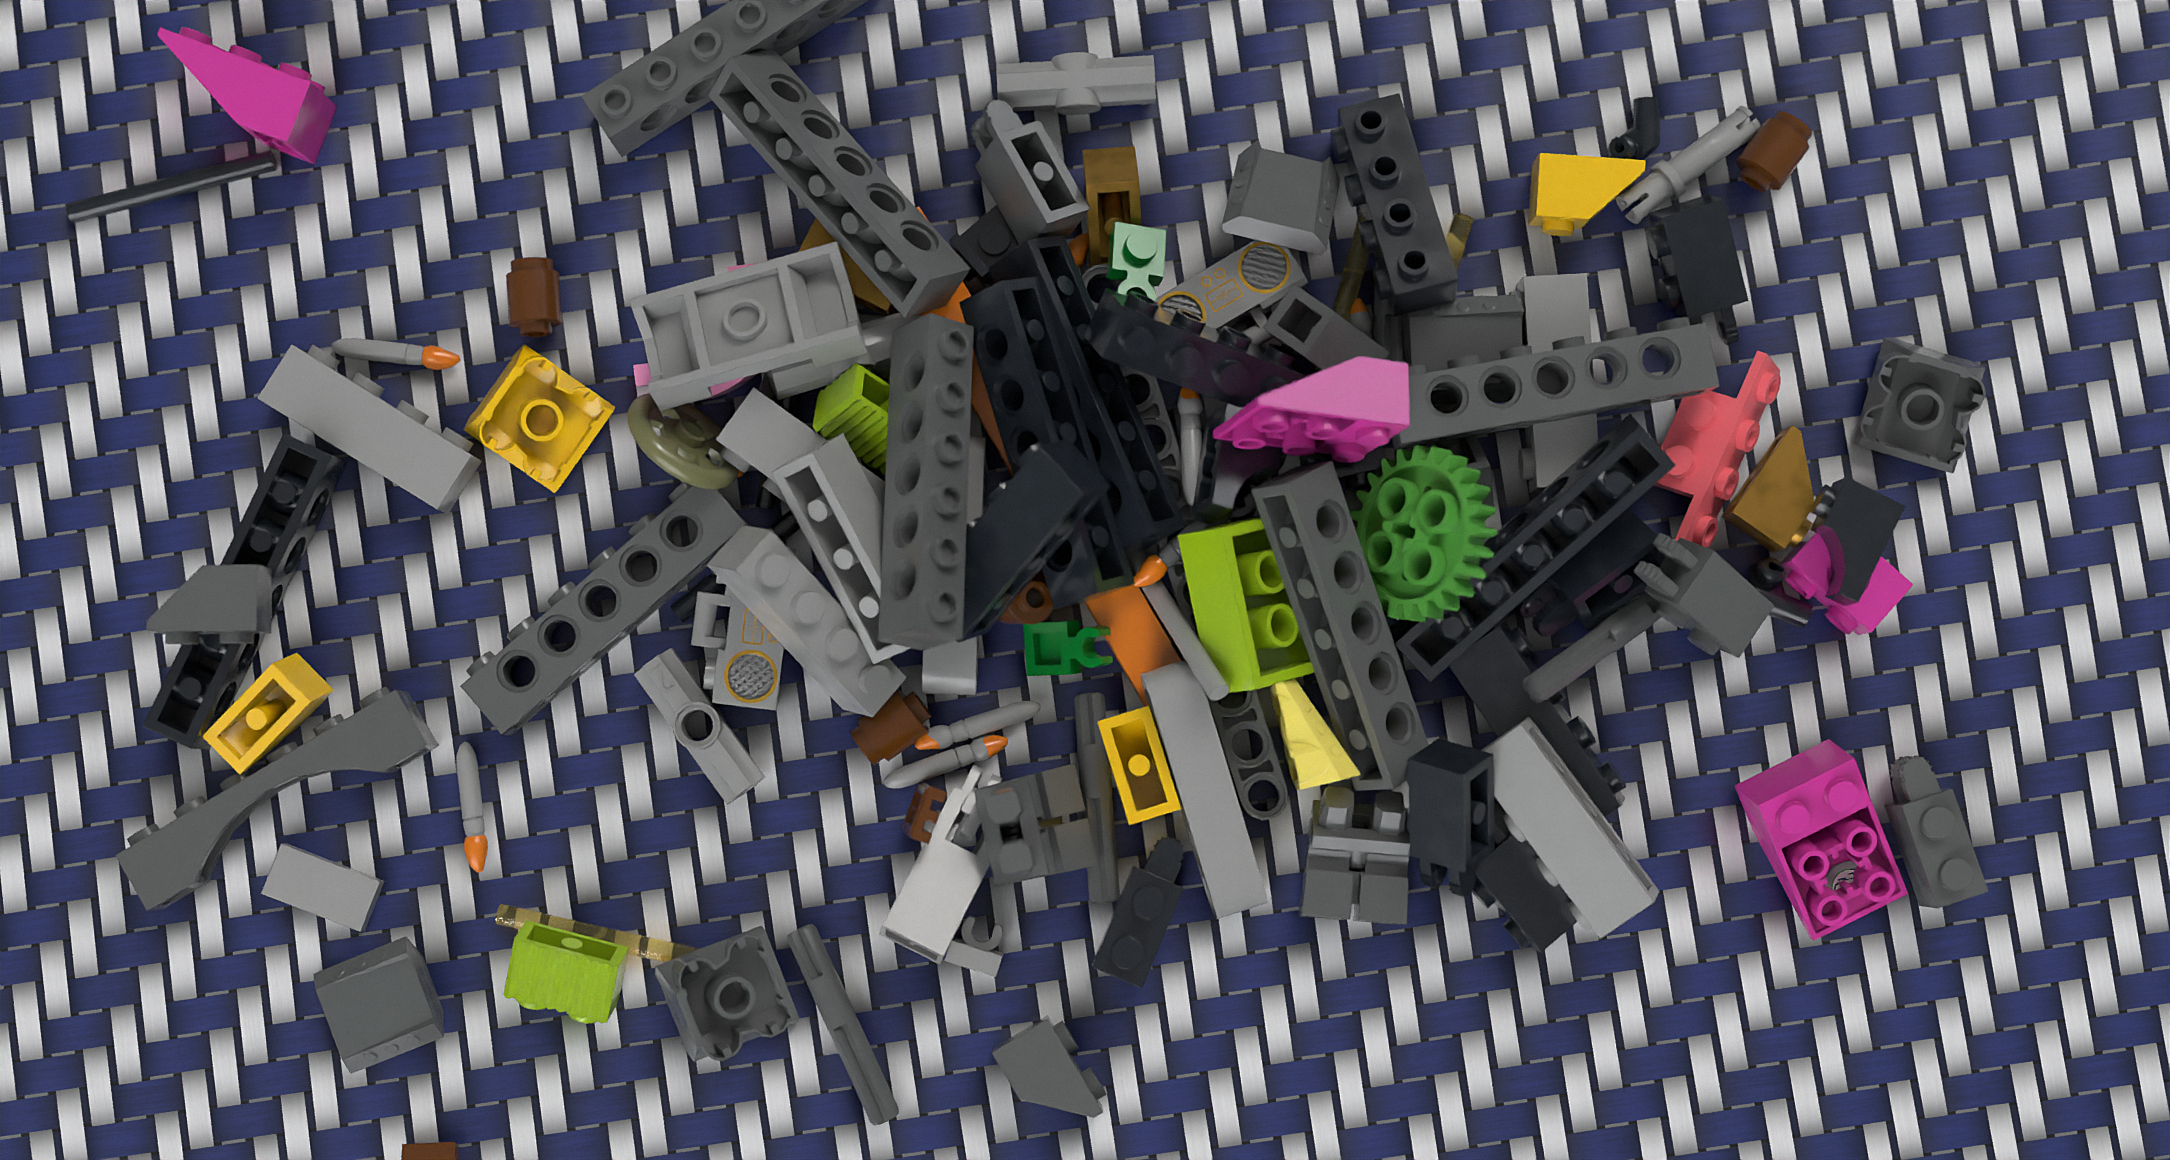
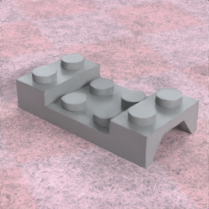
(748, 323)

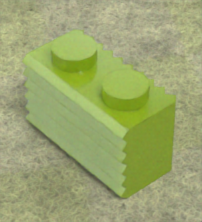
(859, 409)
(565, 972)

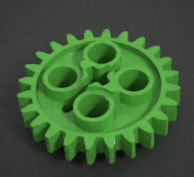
(1424, 532)

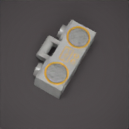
(1239, 287)
(747, 659)

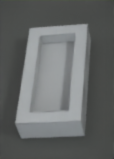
(322, 887)

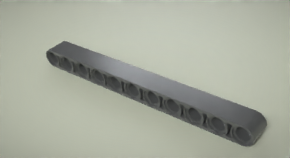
(1249, 714)

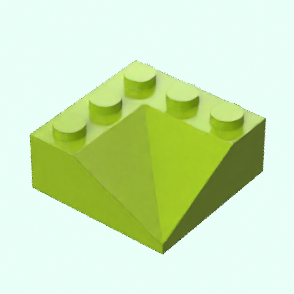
(1242, 605)

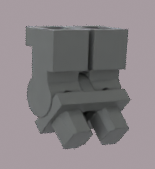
(1034, 826)
(1362, 838)

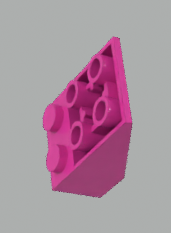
(271, 104)
(1330, 412)
(1809, 820)

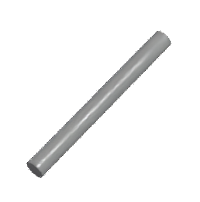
(1182, 633)

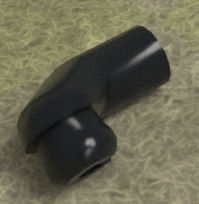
(1643, 136)
(1767, 579)

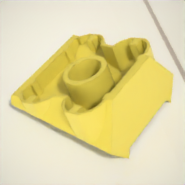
(1309, 744)

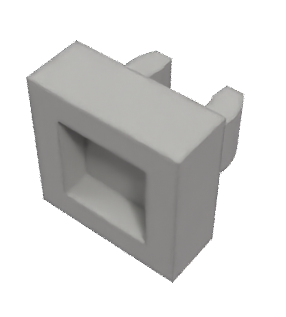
(974, 953)

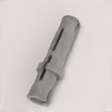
(1671, 177)

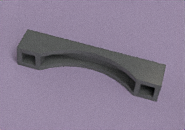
(184, 853)

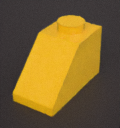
(1576, 188)
(268, 712)
(1138, 765)

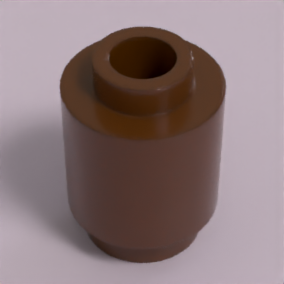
(1774, 152)
(533, 296)
(1031, 605)
(892, 728)

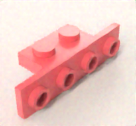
(1710, 443)

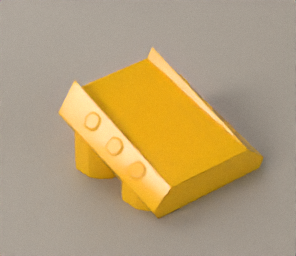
(539, 418)

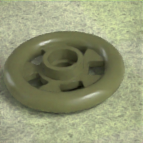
(682, 443)

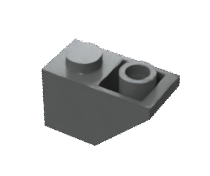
(1318, 332)
(217, 601)
(1045, 1072)

